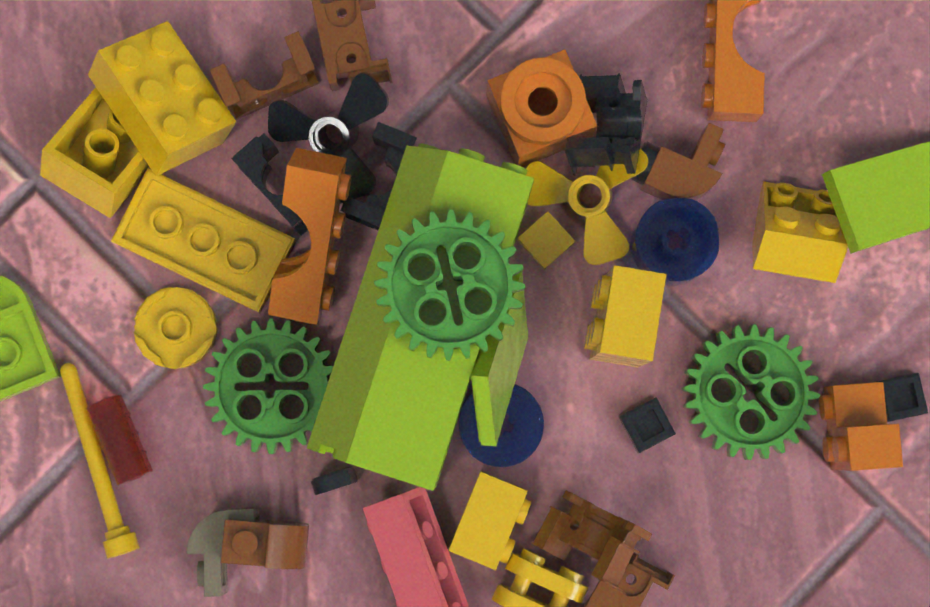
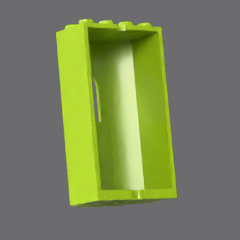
(394, 404)

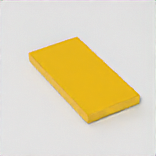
(203, 240)

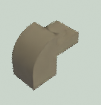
(207, 540)

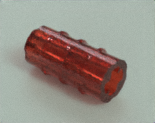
(119, 439)

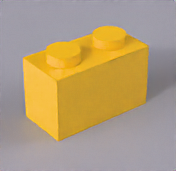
(489, 521)

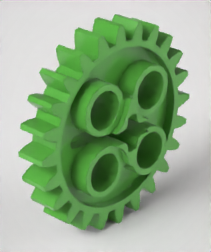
(409, 295)
(272, 348)
(777, 365)

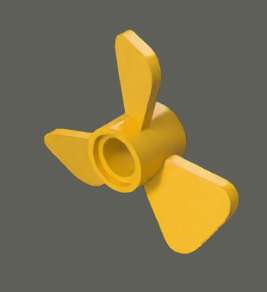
(602, 236)

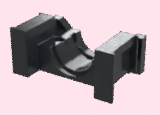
(618, 125)
(254, 163)
(373, 209)

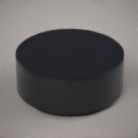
(651, 151)

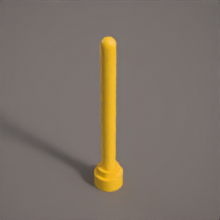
(118, 538)

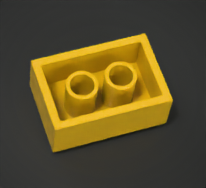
(161, 97)
(626, 316)

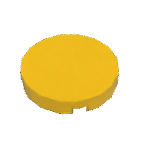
(175, 328)

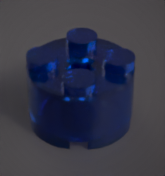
(672, 217)
(512, 446)

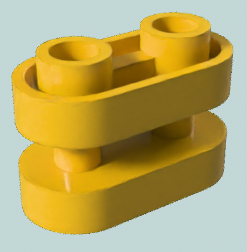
(529, 568)

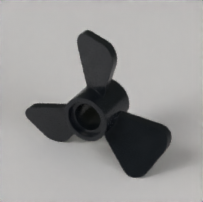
(363, 102)

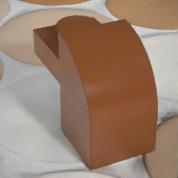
(686, 177)
(265, 543)

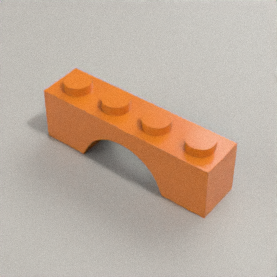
(733, 86)
(313, 191)

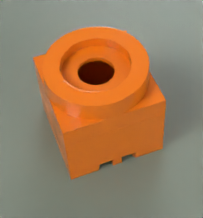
(540, 107)

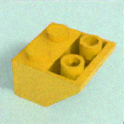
(797, 233)

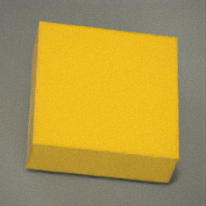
(546, 240)

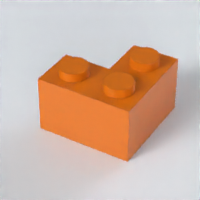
(859, 428)

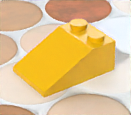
(93, 157)

